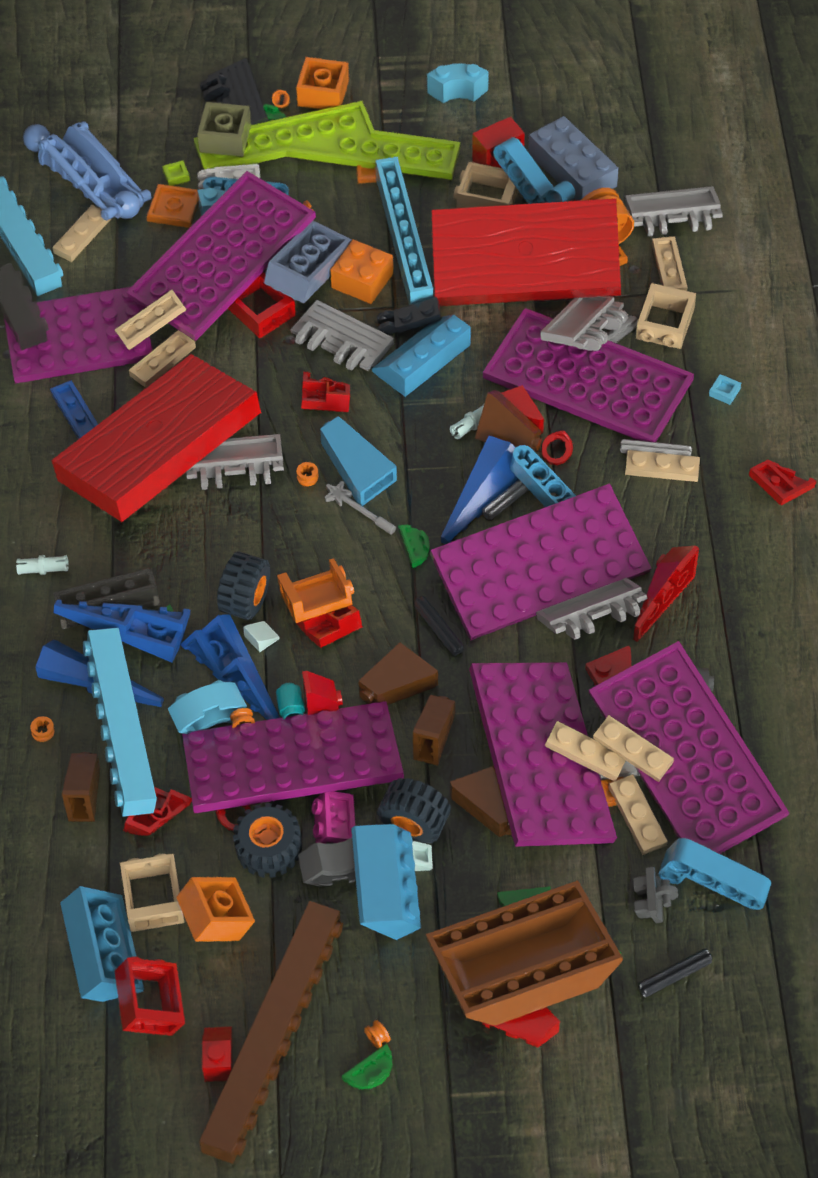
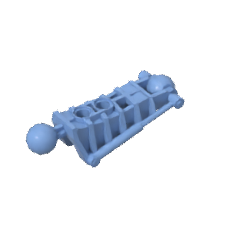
(89, 168)

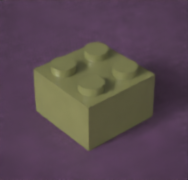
(224, 129)

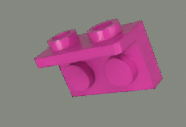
(333, 817)

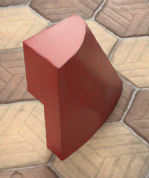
(324, 394)
(332, 625)
(166, 808)
(533, 1027)

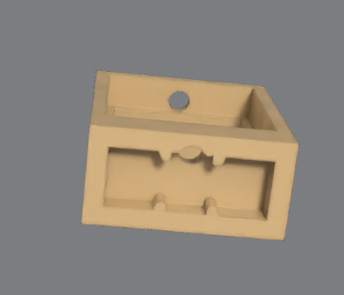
(487, 176)
(668, 299)
(155, 915)

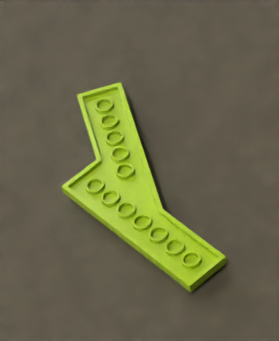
(340, 137)

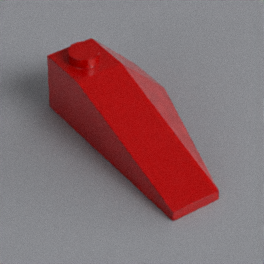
(671, 577)

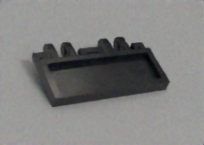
(237, 87)

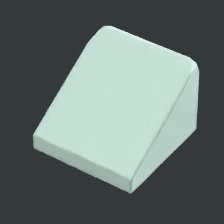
(260, 635)
(422, 856)

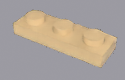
(80, 234)
(669, 263)
(150, 319)
(162, 358)
(662, 465)
(633, 748)
(585, 751)
(637, 814)

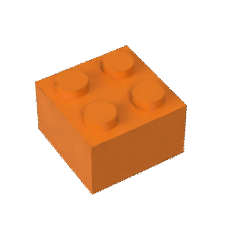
(322, 83)
(362, 271)
(215, 909)

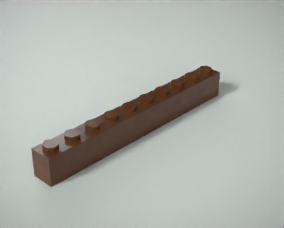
(271, 1033)

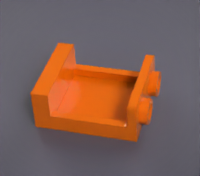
(316, 593)

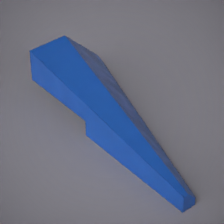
(486, 482)
(147, 630)
(226, 655)
(68, 666)

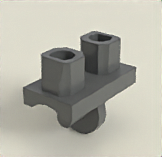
(656, 893)

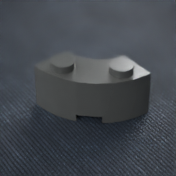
(327, 863)

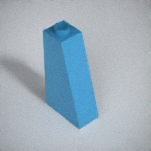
(357, 461)

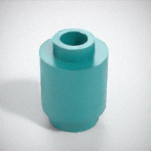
(290, 700)

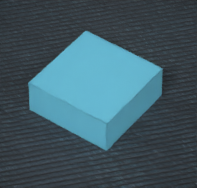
(725, 389)

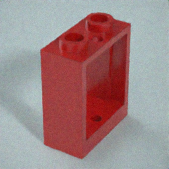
(263, 323)
(146, 1020)

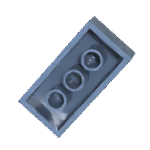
(572, 158)
(306, 261)

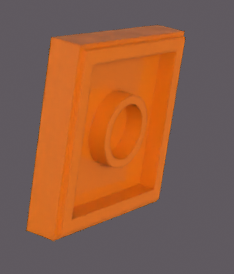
(173, 206)

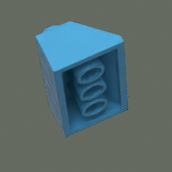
(424, 354)
(386, 879)
(98, 941)

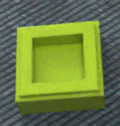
(176, 173)

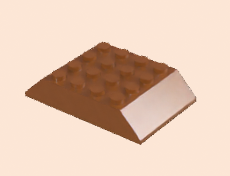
(526, 955)

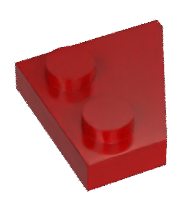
(780, 481)
(609, 665)

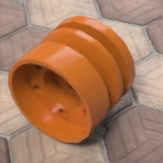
(624, 219)

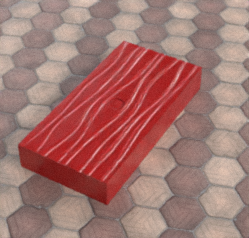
(526, 252)
(156, 437)

